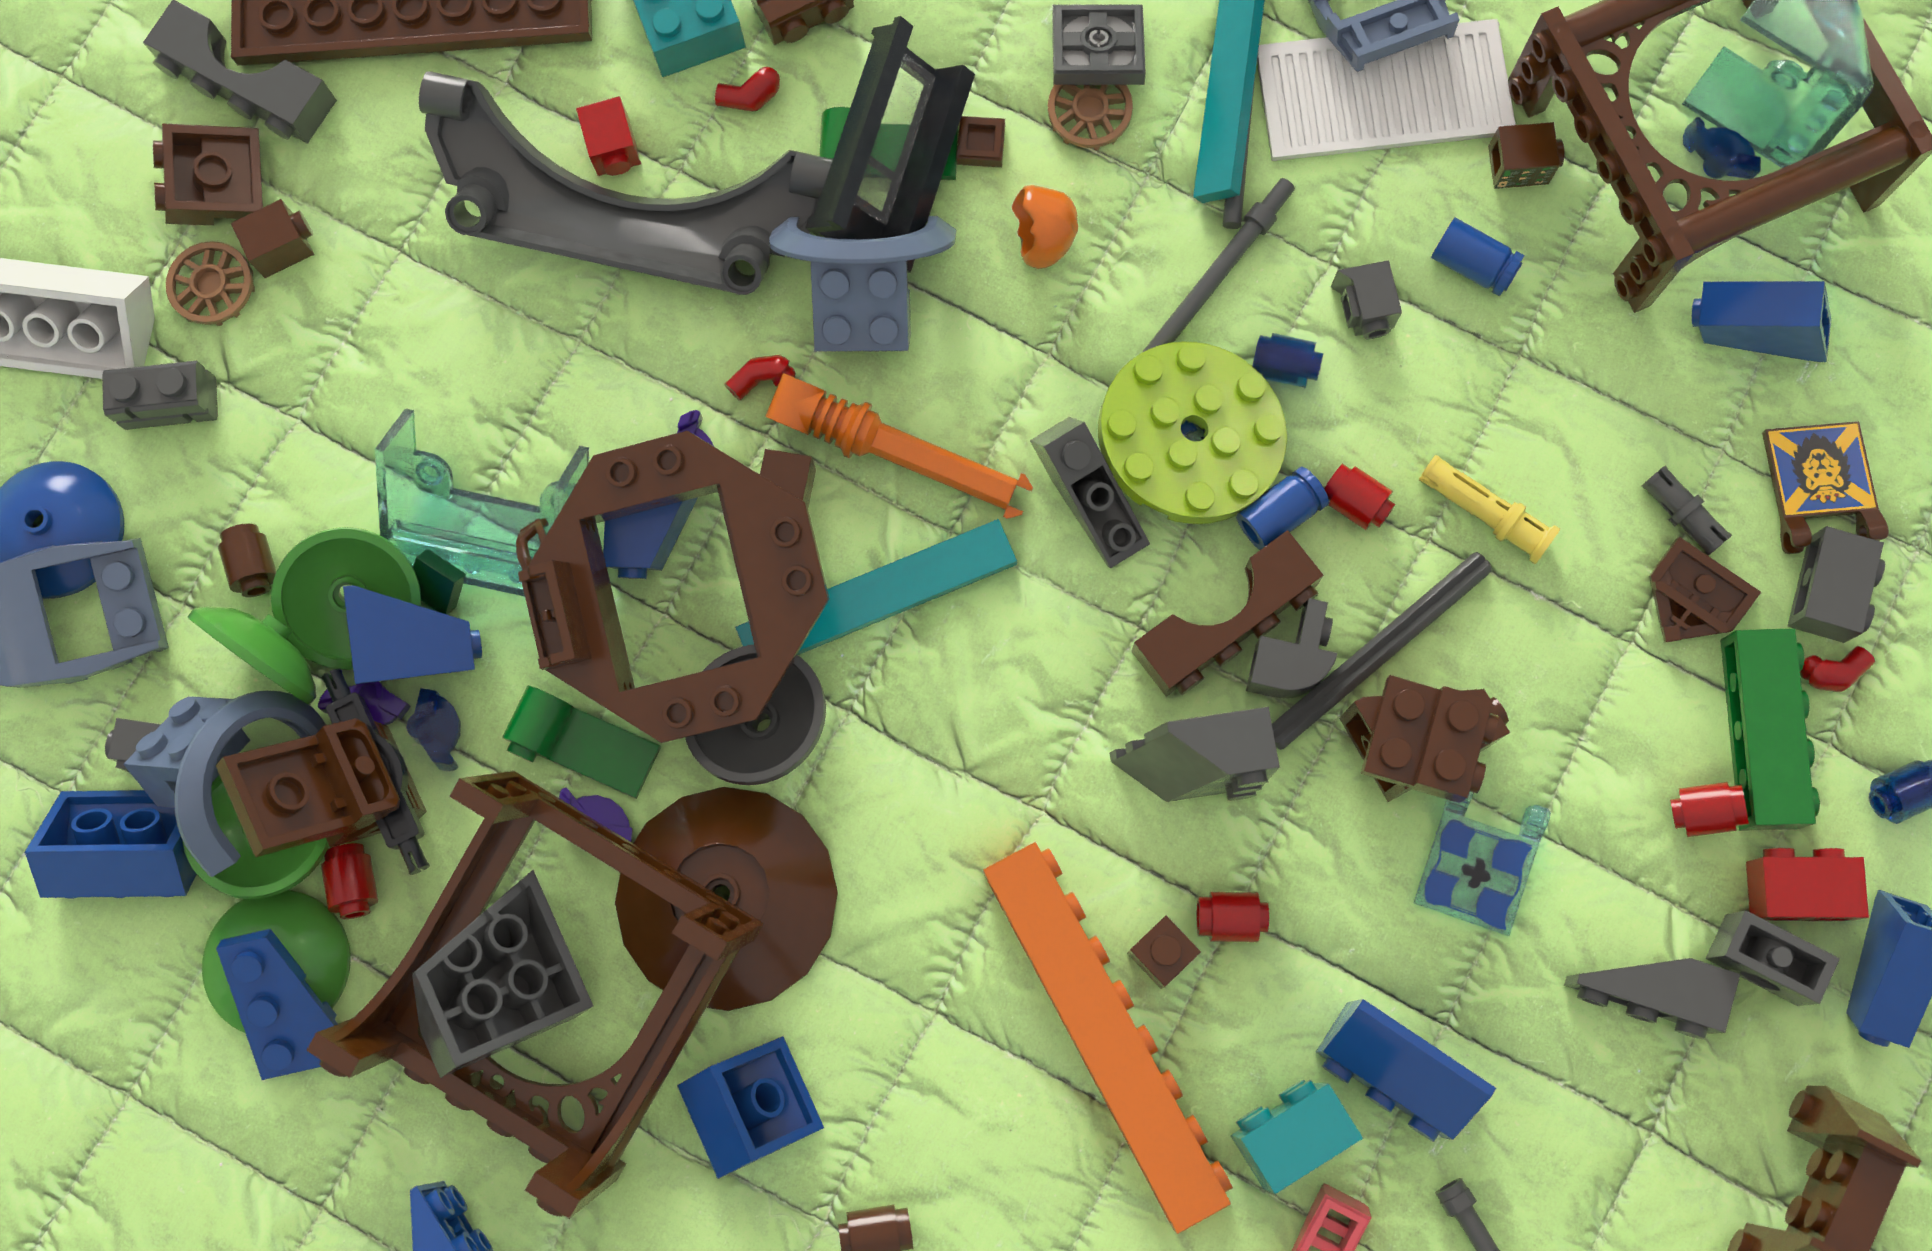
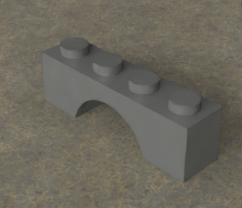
(283, 96)

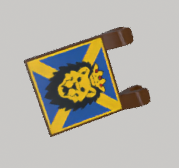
(1821, 475)

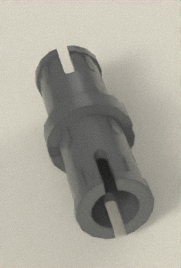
(1686, 510)

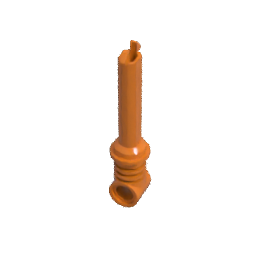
(862, 432)

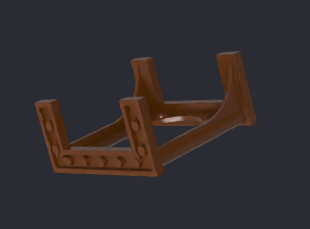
(1670, 240)
(388, 1026)

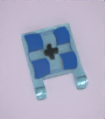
(1480, 869)

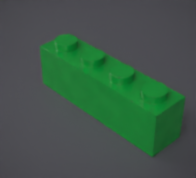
(1769, 728)

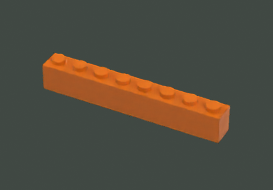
(1107, 1038)

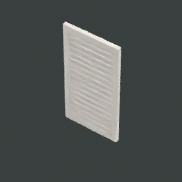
(1406, 99)

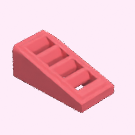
(1317, 1217)

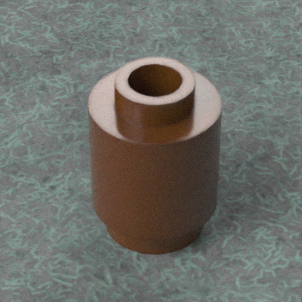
(247, 560)
(876, 1230)

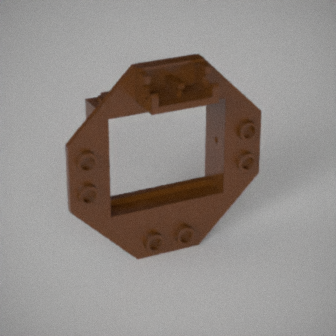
(576, 609)

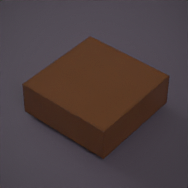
(981, 141)

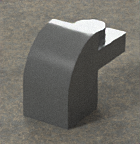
(1295, 668)

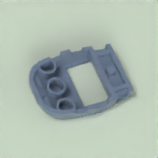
(1384, 28)
(126, 599)

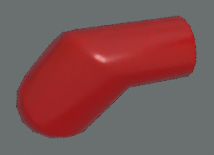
(752, 94)

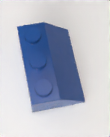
(109, 848)
(1403, 1071)

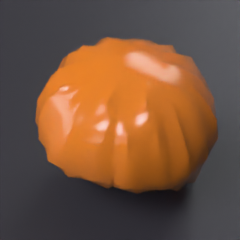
(1045, 225)

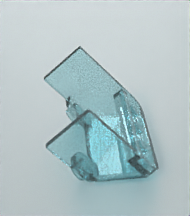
(1782, 107)
(463, 527)

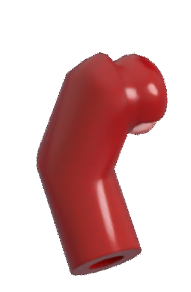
(758, 370)
(1836, 675)

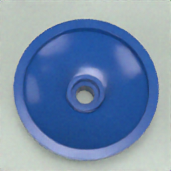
(75, 510)

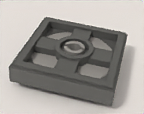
(1098, 45)

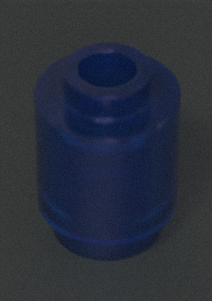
(1287, 359)
(1903, 792)

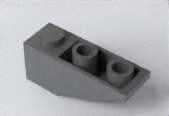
(1090, 490)
(1680, 991)

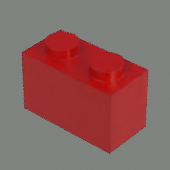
(1807, 887)

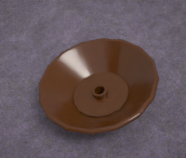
(773, 873)

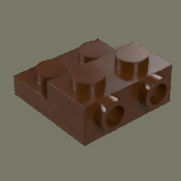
(207, 173)
(1430, 739)

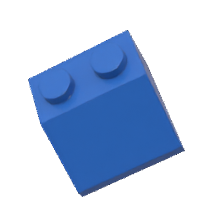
(750, 1106)

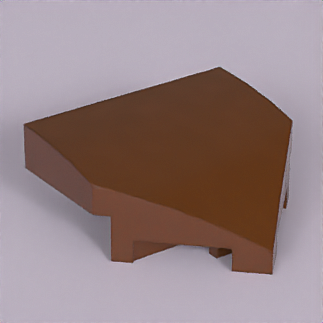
(1697, 594)

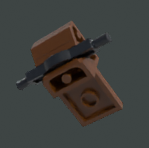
(328, 785)

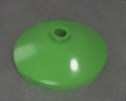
(309, 585)
(261, 646)
(261, 875)
(303, 927)

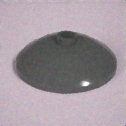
(757, 757)

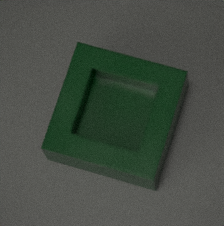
(438, 581)

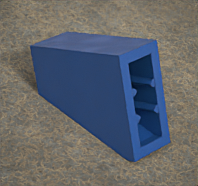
(1766, 317)
(644, 539)
(404, 639)
(1893, 972)

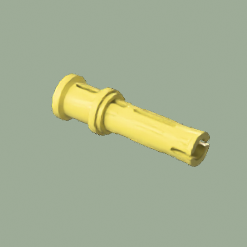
(1507, 520)

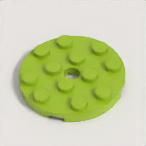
(1184, 477)

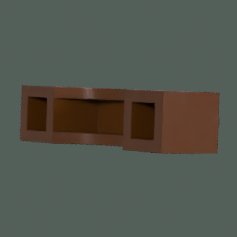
(1180, 650)

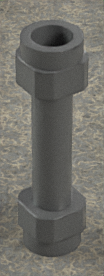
(1458, 1202)

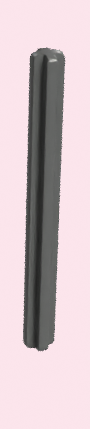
(1380, 649)

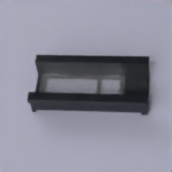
(892, 143)

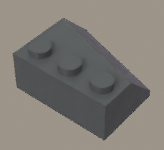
(1204, 756)
(498, 981)

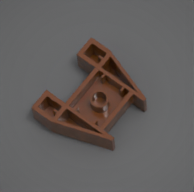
(1848, 1177)

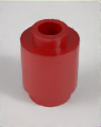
(1359, 497)
(1709, 809)
(349, 881)
(1232, 916)

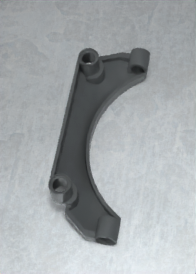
(548, 209)

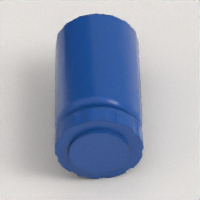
(1477, 256)
(1283, 508)

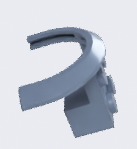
(861, 283)
(182, 755)

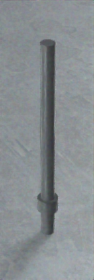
(1257, 221)

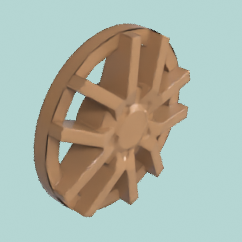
(1090, 110)
(209, 283)

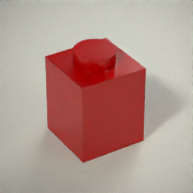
(608, 136)

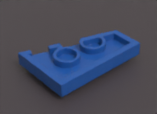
(273, 1003)

